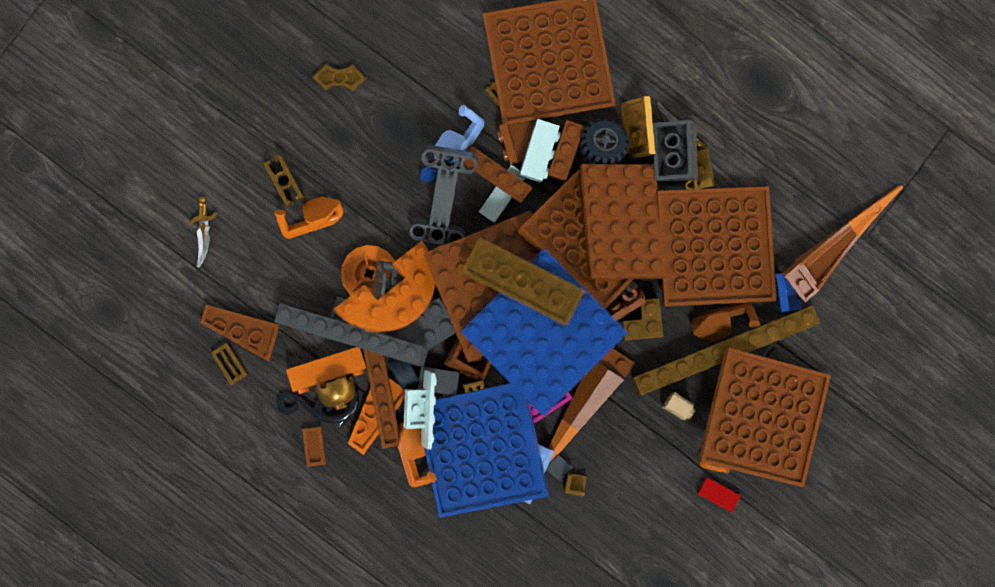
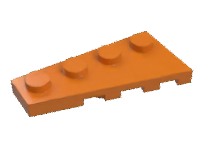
(366, 426)

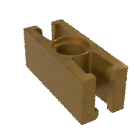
(276, 178)

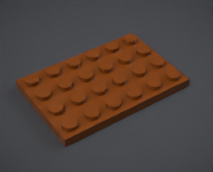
(622, 221)

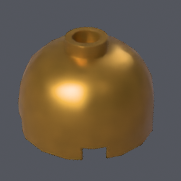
(337, 393)

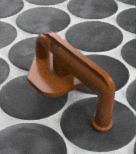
(717, 323)

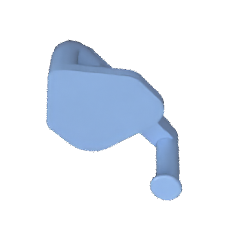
(455, 141)

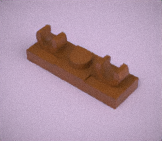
(627, 304)

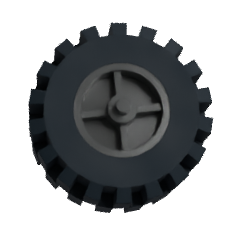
(603, 143)

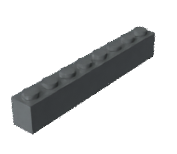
(351, 335)

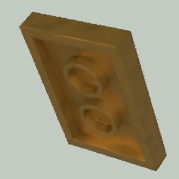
(637, 121)

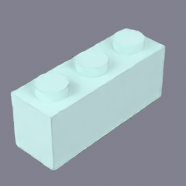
(540, 151)

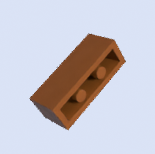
(565, 151)

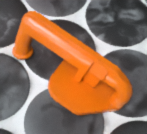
(317, 215)
(409, 450)

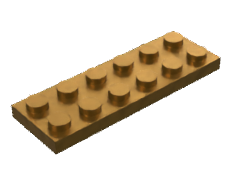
(523, 281)

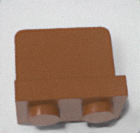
(515, 140)

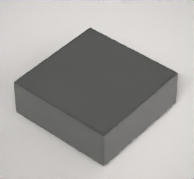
(559, 468)

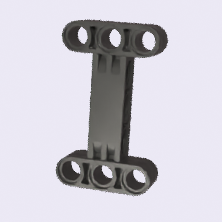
(443, 195)

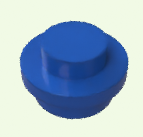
(428, 174)

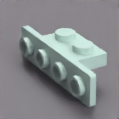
(419, 409)

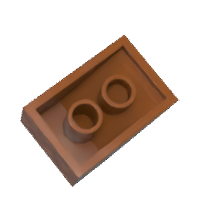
(474, 369)

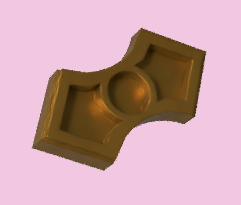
(330, 77)

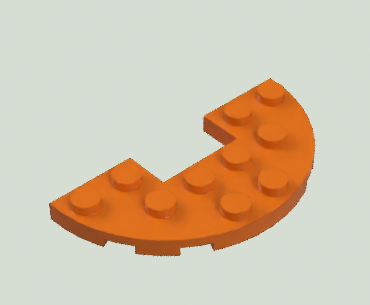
(400, 304)

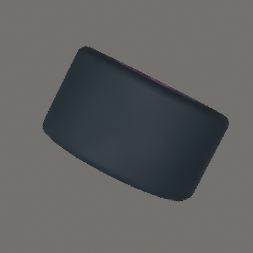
(403, 372)

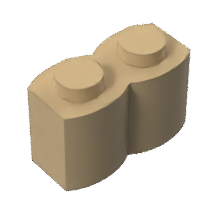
(679, 406)

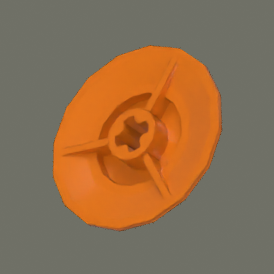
(357, 263)

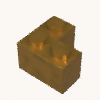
(649, 324)

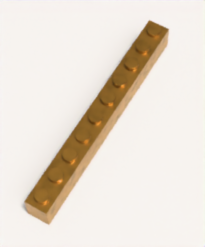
(714, 354)

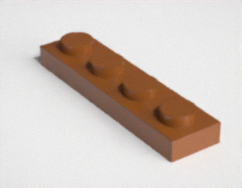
(499, 176)

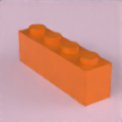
(326, 369)

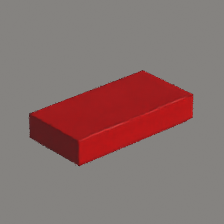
(719, 494)

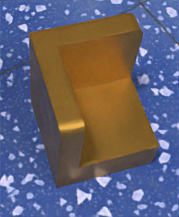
(575, 484)

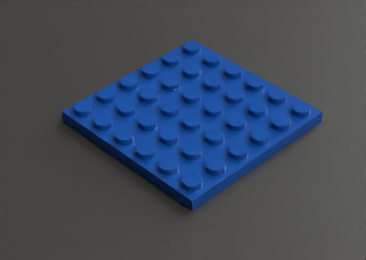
(538, 352)
(484, 451)

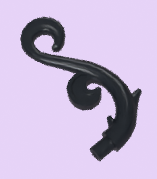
(316, 411)

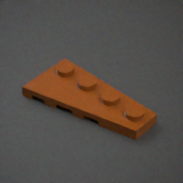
(246, 331)

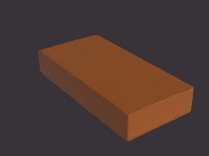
(314, 446)

